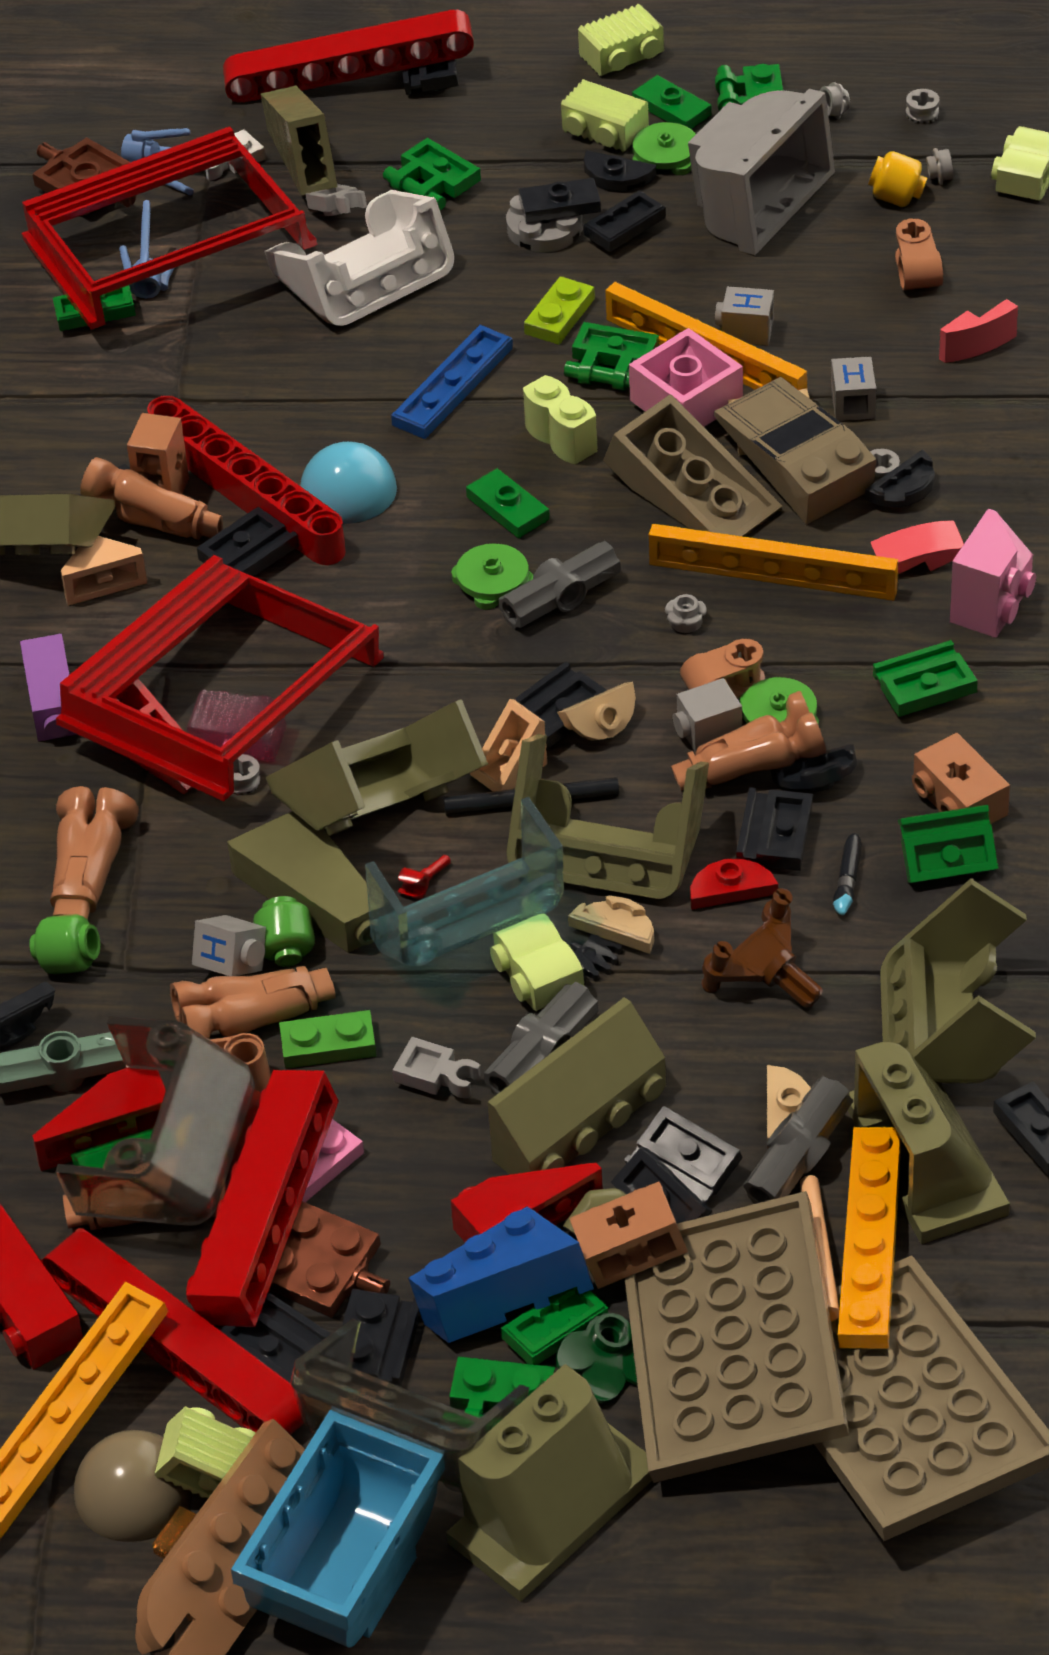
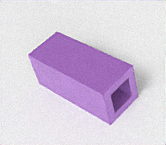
(45, 669)

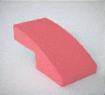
(973, 336)
(928, 542)

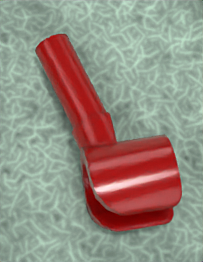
(416, 881)

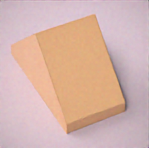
(102, 570)
(504, 746)

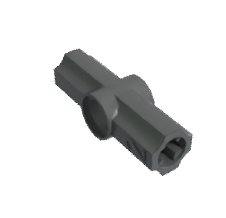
(559, 585)
(542, 1034)
(799, 1141)

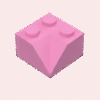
(691, 372)
(990, 577)

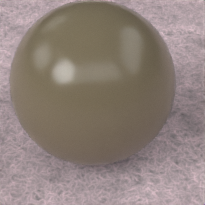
(119, 1488)

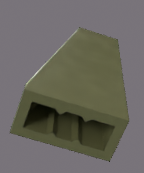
(300, 138)
(305, 864)

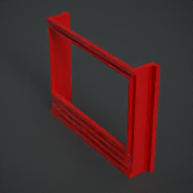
(136, 178)
(90, 690)

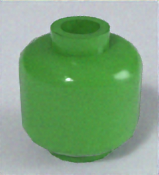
(287, 930)
(65, 944)

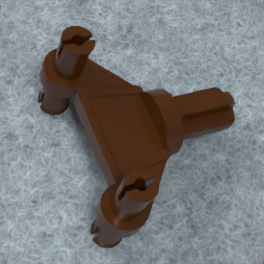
(763, 956)

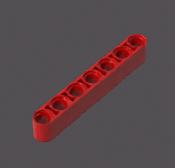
(349, 55)
(255, 483)
(182, 1341)

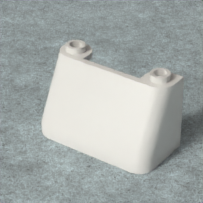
(398, 256)

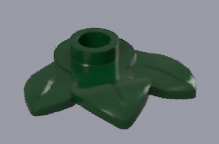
(599, 1361)

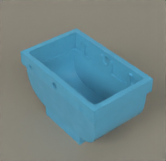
(341, 1530)

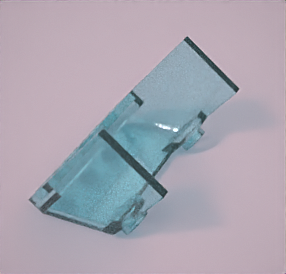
(473, 907)

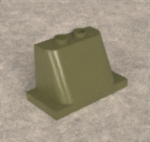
(947, 1173)
(543, 1484)

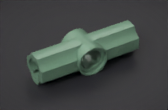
(59, 1062)

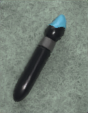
(848, 873)

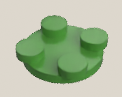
(664, 146)
(491, 573)
(770, 698)

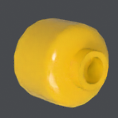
(897, 179)

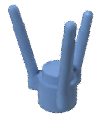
(141, 144)
(150, 286)

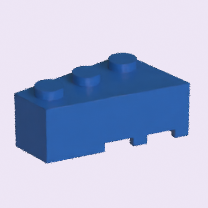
(498, 1272)

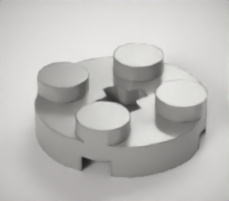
(541, 236)

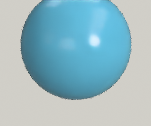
(351, 480)

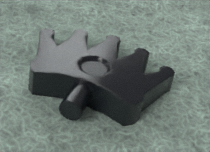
(595, 955)

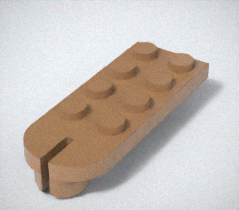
(194, 1583)

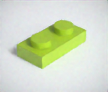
(559, 310)

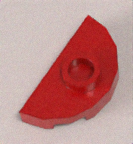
(731, 882)

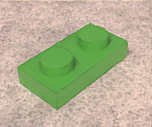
(327, 1039)

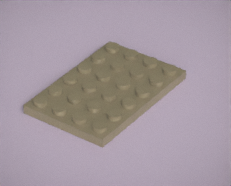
(736, 1342)
(928, 1415)

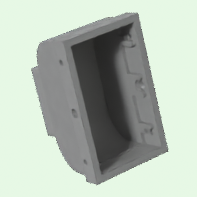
(761, 164)

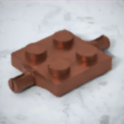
(75, 164)
(326, 1261)

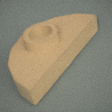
(602, 714)
(617, 921)
(784, 1095)

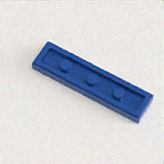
(452, 381)

